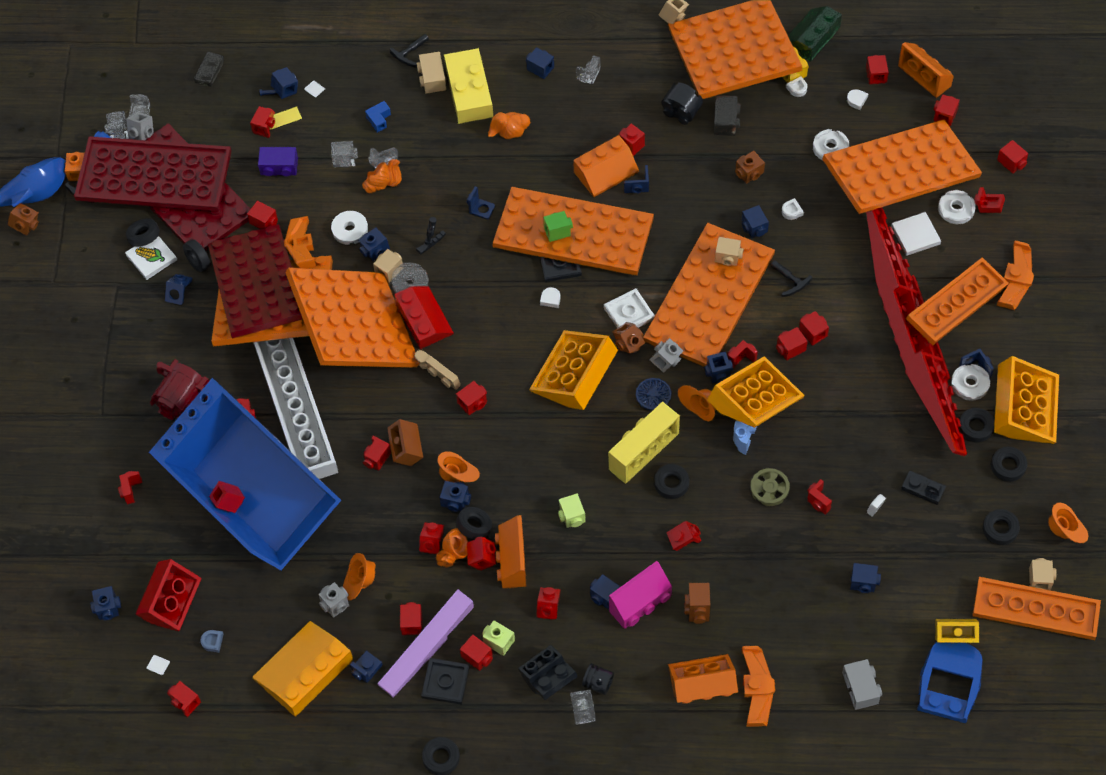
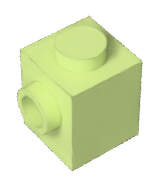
(571, 511)
(498, 637)

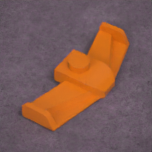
(300, 243)
(1018, 276)
(758, 686)

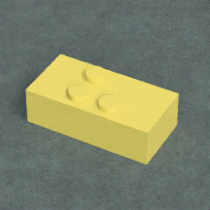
(468, 86)
(643, 442)

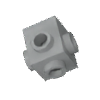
(139, 126)
(666, 355)
(333, 599)

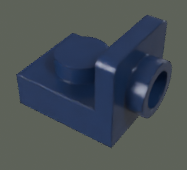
(365, 667)

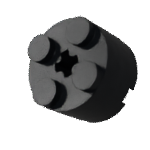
(681, 103)

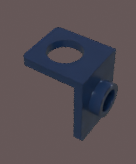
(637, 186)
(474, 203)
(178, 283)
(983, 361)

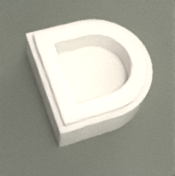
(797, 87)
(856, 98)
(792, 210)
(550, 297)
(876, 504)

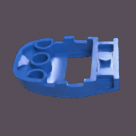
(957, 659)

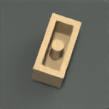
(432, 72)

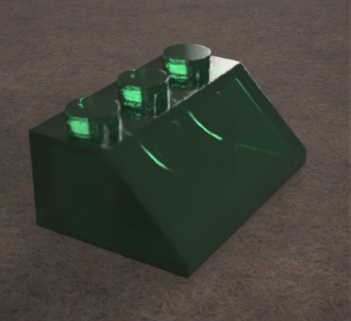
(815, 31)

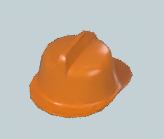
(697, 401)
(456, 469)
(1066, 524)
(359, 575)

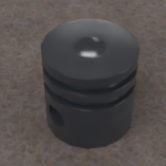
(598, 678)

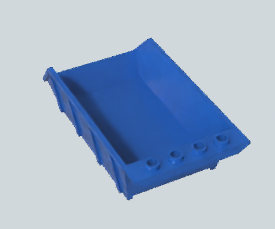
(231, 446)

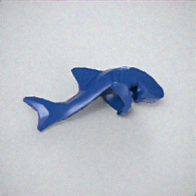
(34, 183)

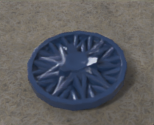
(652, 393)

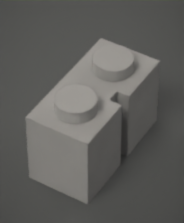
(860, 679)

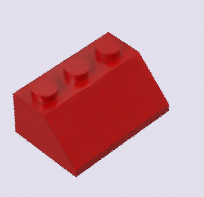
(422, 315)
(168, 595)

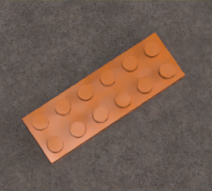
(957, 301)
(1037, 608)

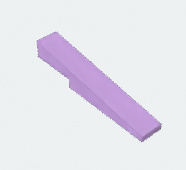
(426, 643)

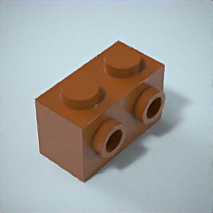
(405, 442)
(698, 602)

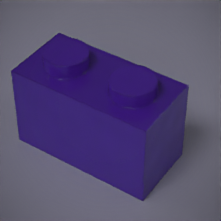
(278, 161)

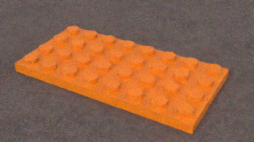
(901, 166)
(599, 238)
(708, 296)

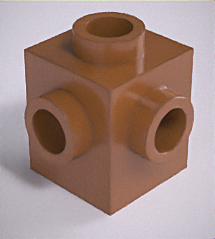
(749, 167)
(23, 219)
(628, 337)

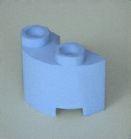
(741, 436)

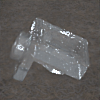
(590, 72)
(139, 103)
(583, 707)

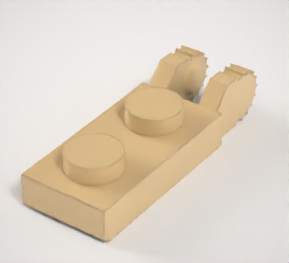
(437, 369)

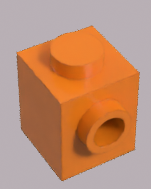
(73, 165)

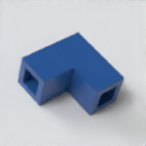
(377, 114)

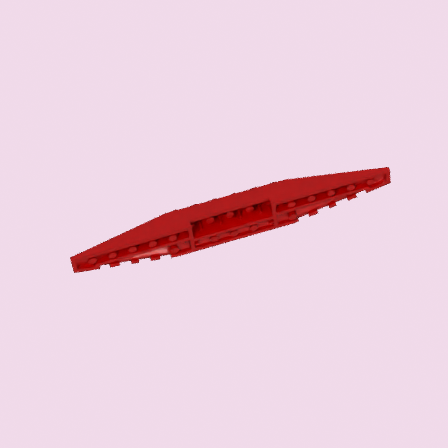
(921, 359)

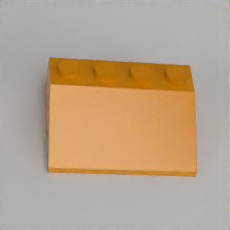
(574, 368)
(754, 393)
(1026, 401)
(303, 667)

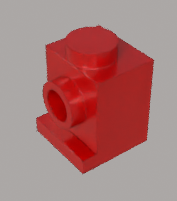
(263, 121)
(376, 453)
(183, 698)

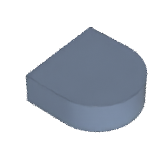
(212, 640)

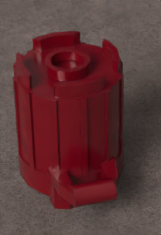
(177, 388)

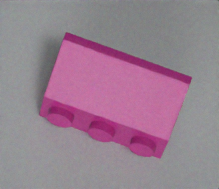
(640, 595)

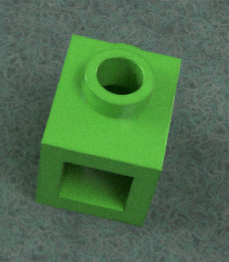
(557, 226)

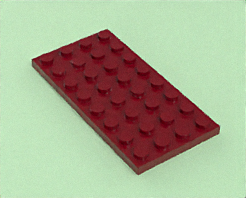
(153, 173)
(197, 224)
(254, 281)

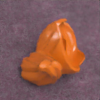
(508, 125)
(383, 176)
(453, 548)

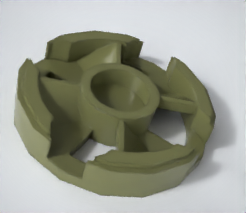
(769, 487)

